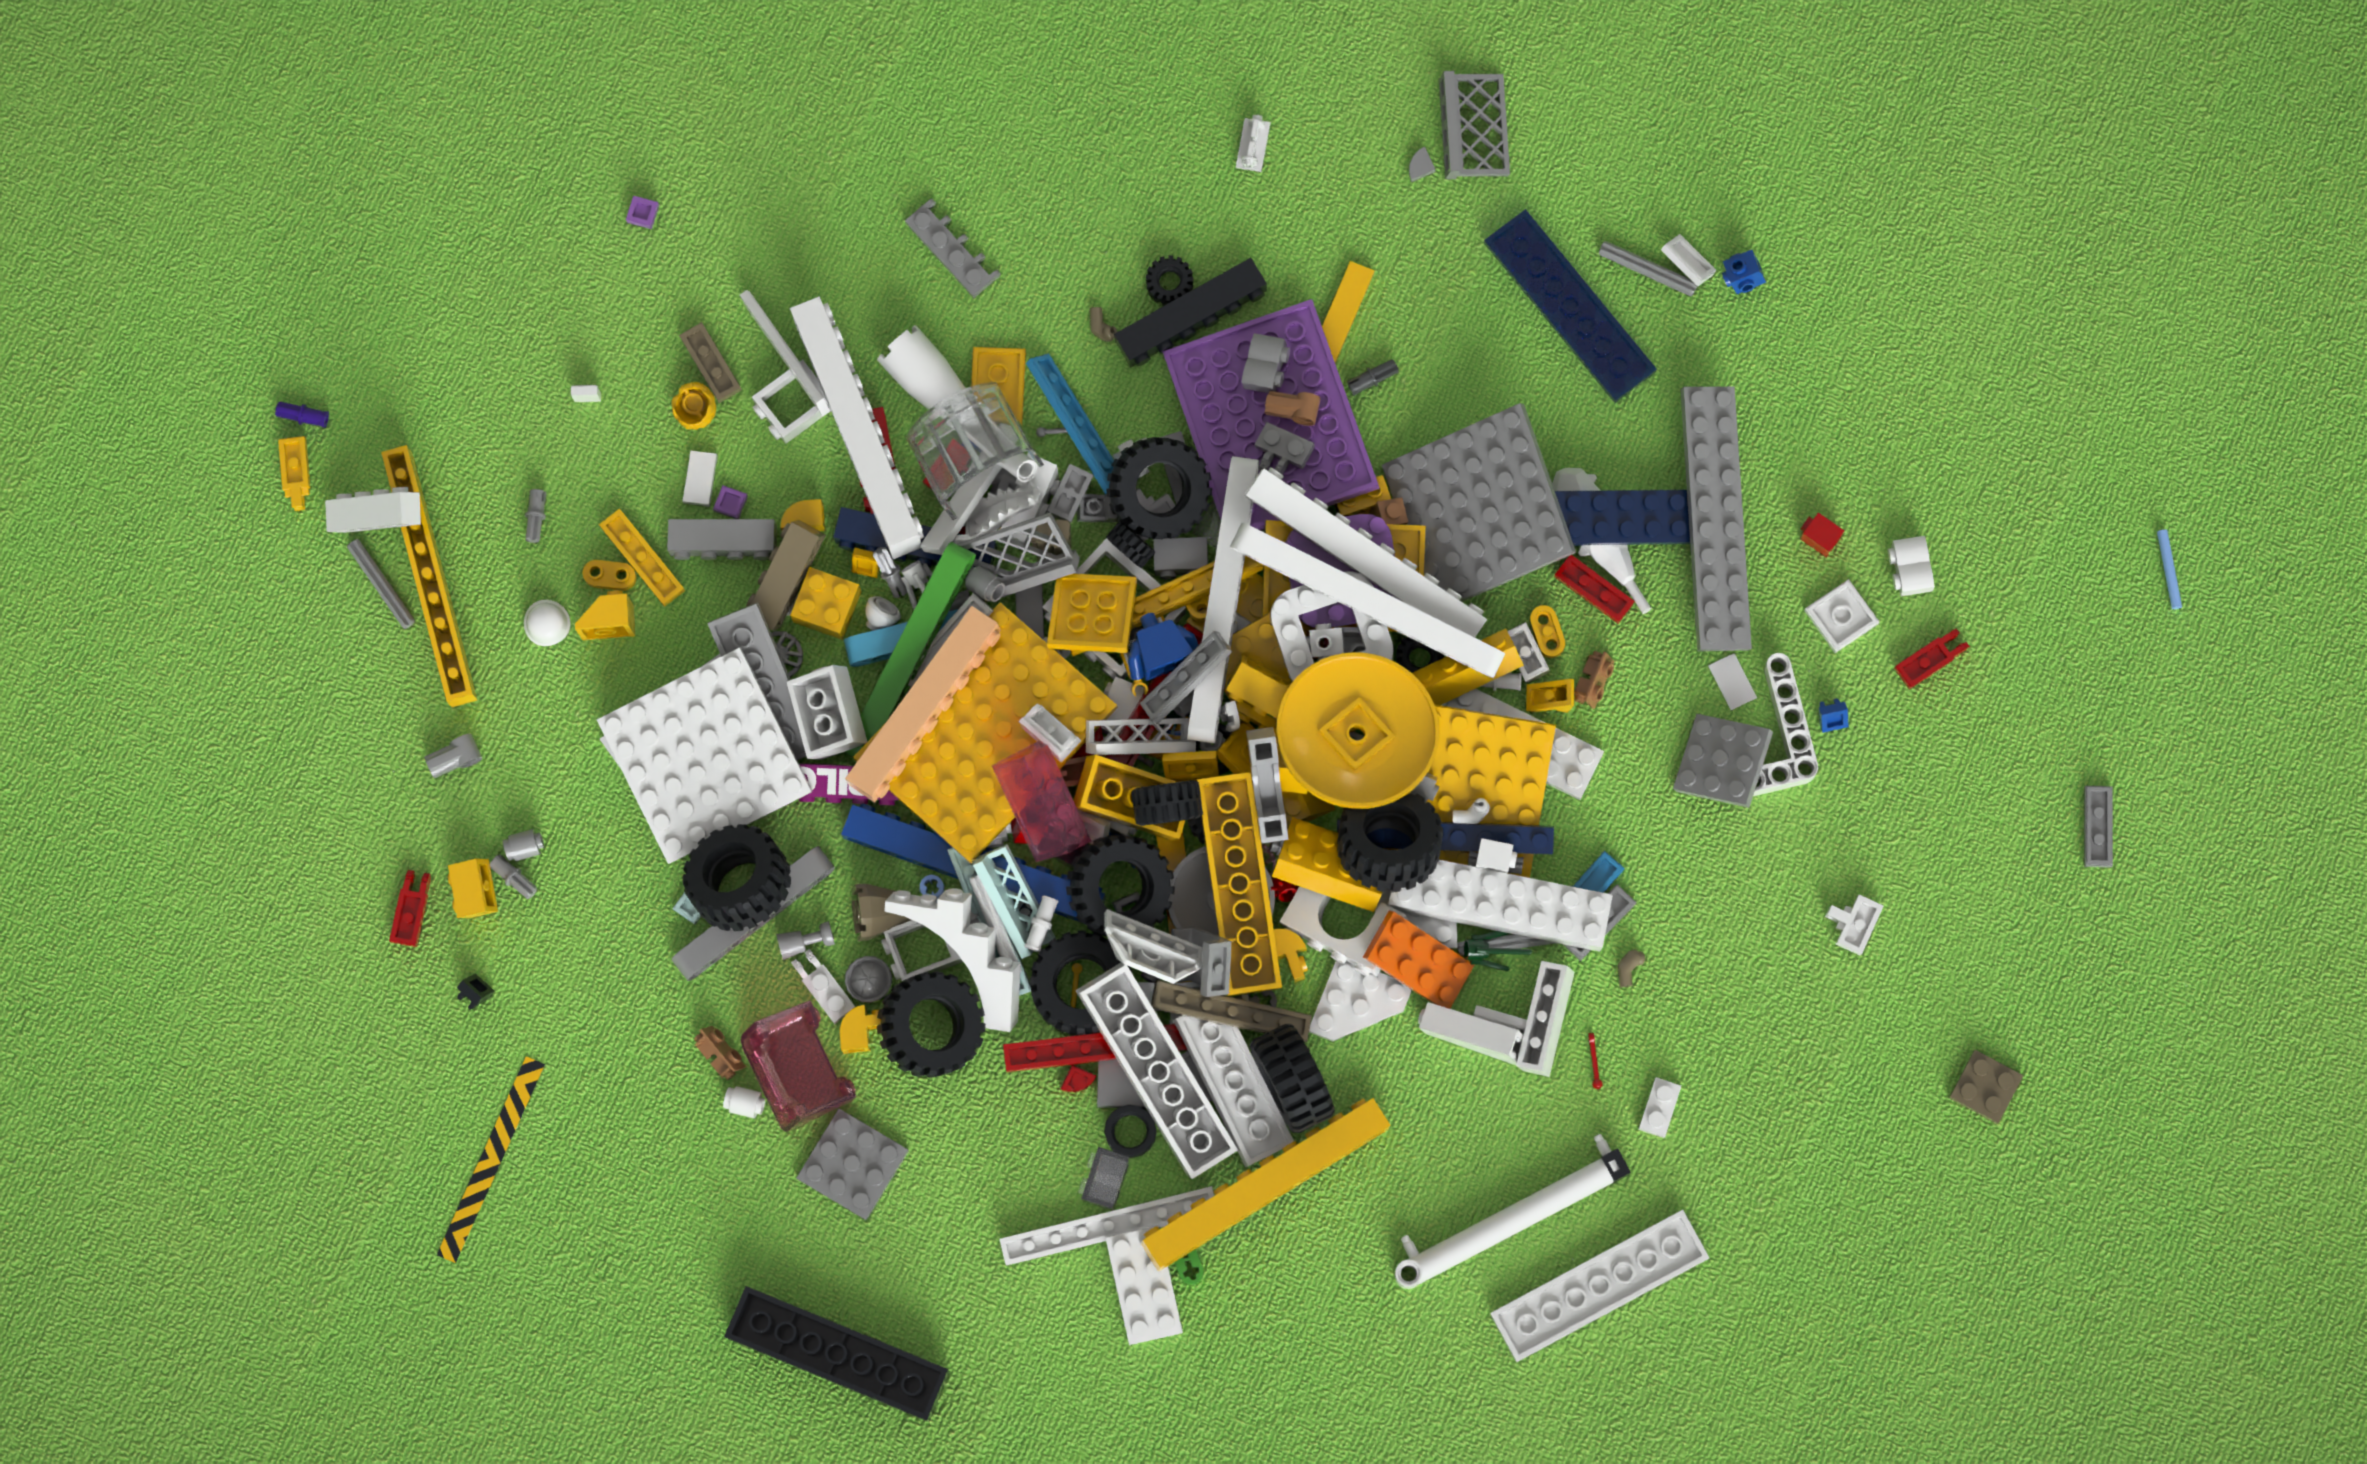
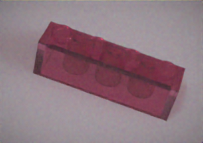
(1041, 802)

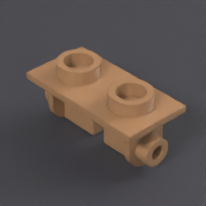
(1591, 690)
(712, 1042)

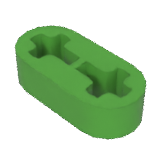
(1195, 1262)

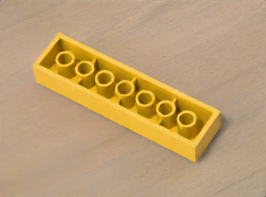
(1239, 882)

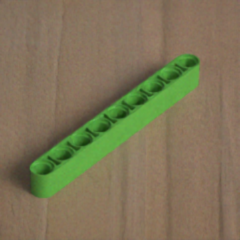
(916, 638)

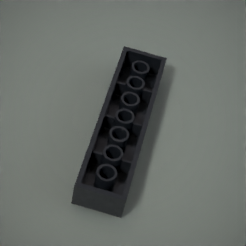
(837, 1354)

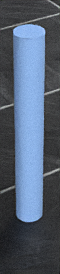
(2169, 569)

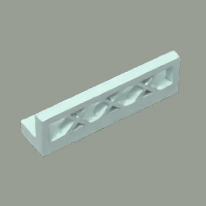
(1003, 898)

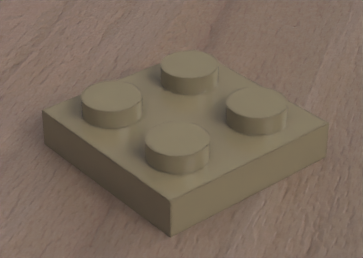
(1986, 1087)

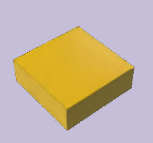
(864, 563)

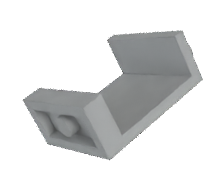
(1216, 960)

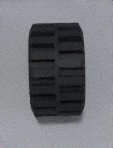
(1167, 803)

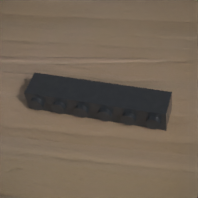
(1190, 313)

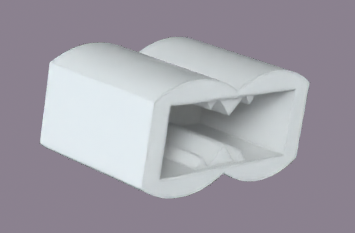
(1911, 566)

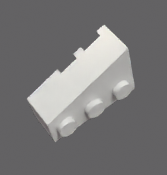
(1047, 482)

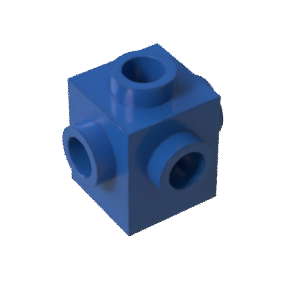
(1743, 272)

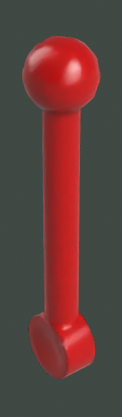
(1597, 1083)

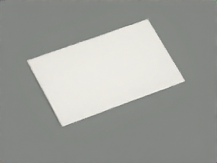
(1732, 681)

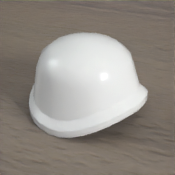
(546, 623)

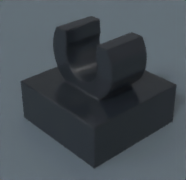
(475, 990)

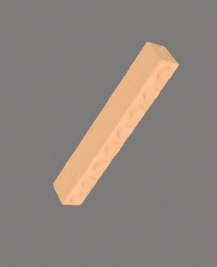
(923, 704)

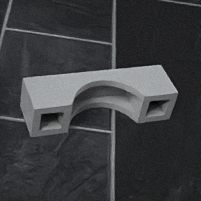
(1267, 784)

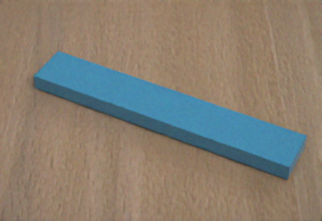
(1072, 417)

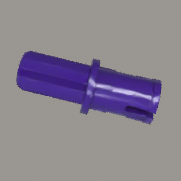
(302, 414)

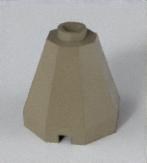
(869, 912)

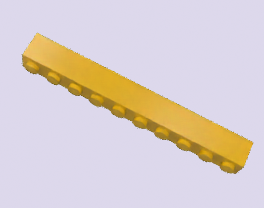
(432, 585)
(1265, 1184)

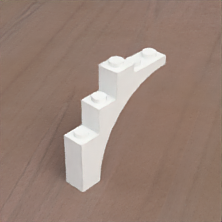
(975, 943)

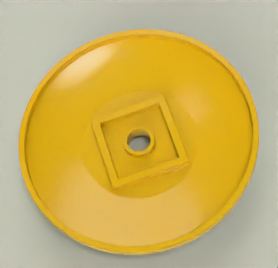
(1365, 695)

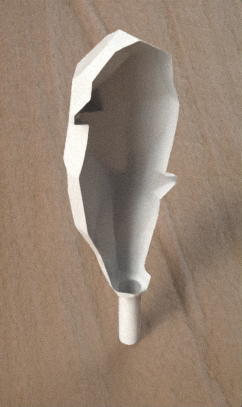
(1612, 558)

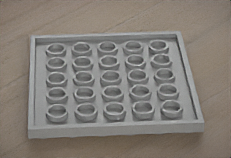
(1482, 504)

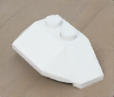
(1151, 948)

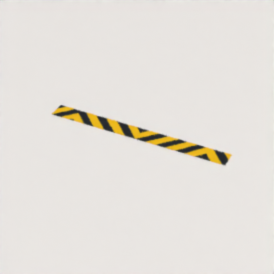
(490, 1159)

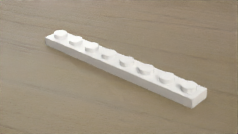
(1097, 1227)

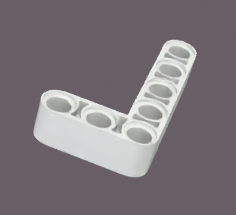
(1788, 731)

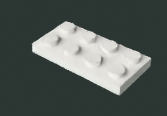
(1143, 1292)

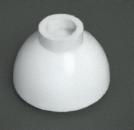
(881, 613)

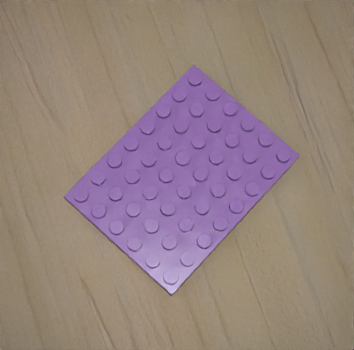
(1229, 418)

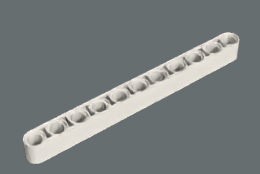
(1223, 597)
(1367, 600)

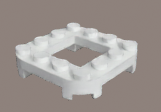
(1291, 635)

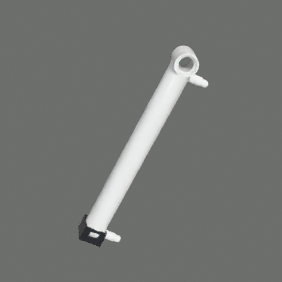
(1514, 1218)

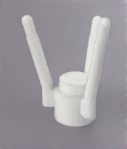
(915, 575)

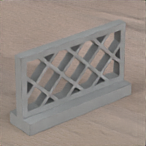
(1452, 120)
(1030, 573)

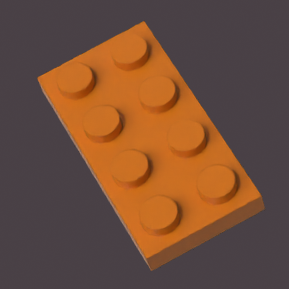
(1418, 960)

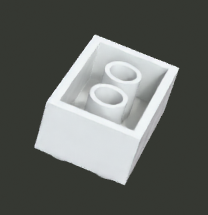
(827, 712)

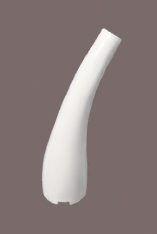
(930, 379)

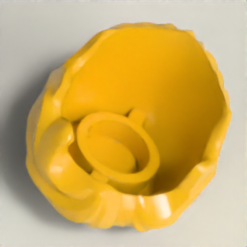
(694, 405)

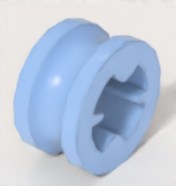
(930, 878)

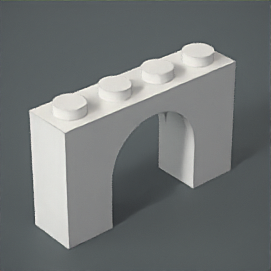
(1305, 919)

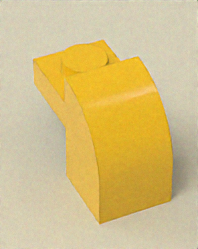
(807, 511)
(1289, 945)
(855, 1029)

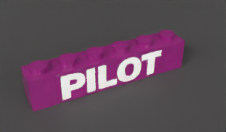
(831, 783)

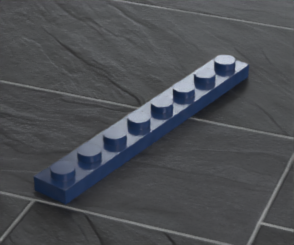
(1467, 837)

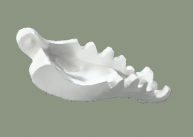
(997, 510)

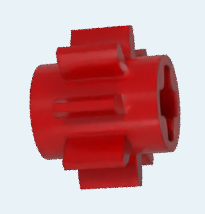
(1284, 890)

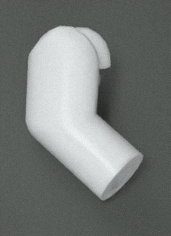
(1474, 814)

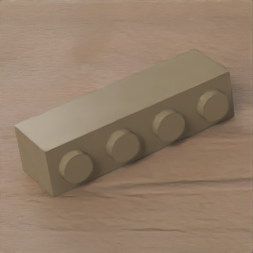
(786, 571)

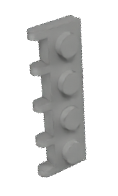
(950, 250)

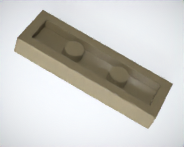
(710, 362)

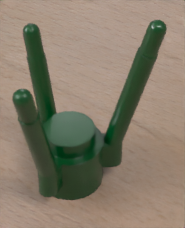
(1476, 950)

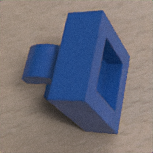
(1833, 716)

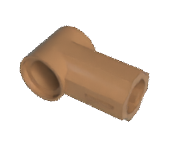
(1299, 408)

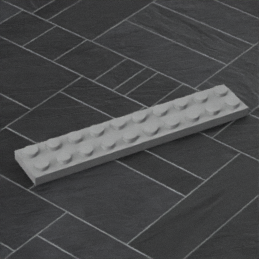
(1716, 519)

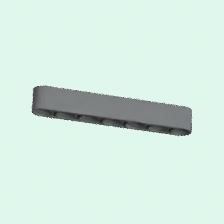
(716, 943)

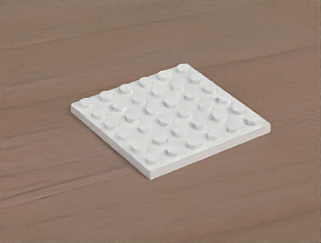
(704, 754)

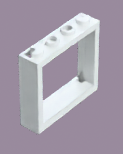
(1148, 583)

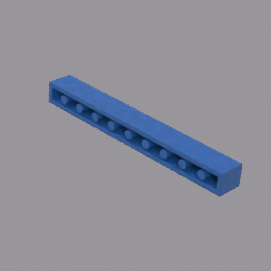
(929, 850)

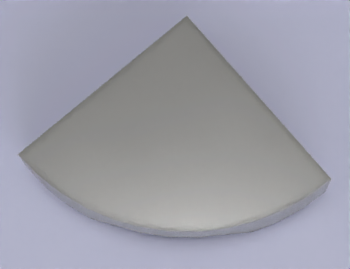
(1420, 165)

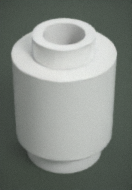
(744, 1102)

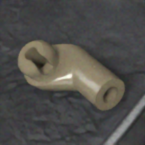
(1100, 328)
(1627, 964)

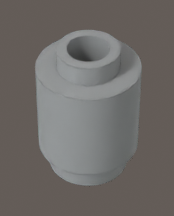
(985, 584)
(523, 845)

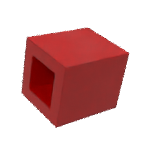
(1821, 534)

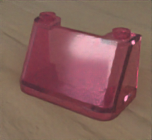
(794, 1067)

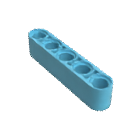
(877, 644)

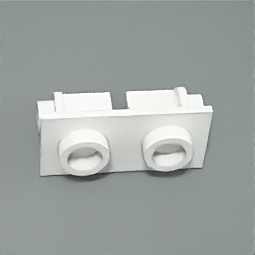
(1253, 144)

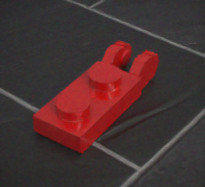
(1929, 660)
(410, 911)

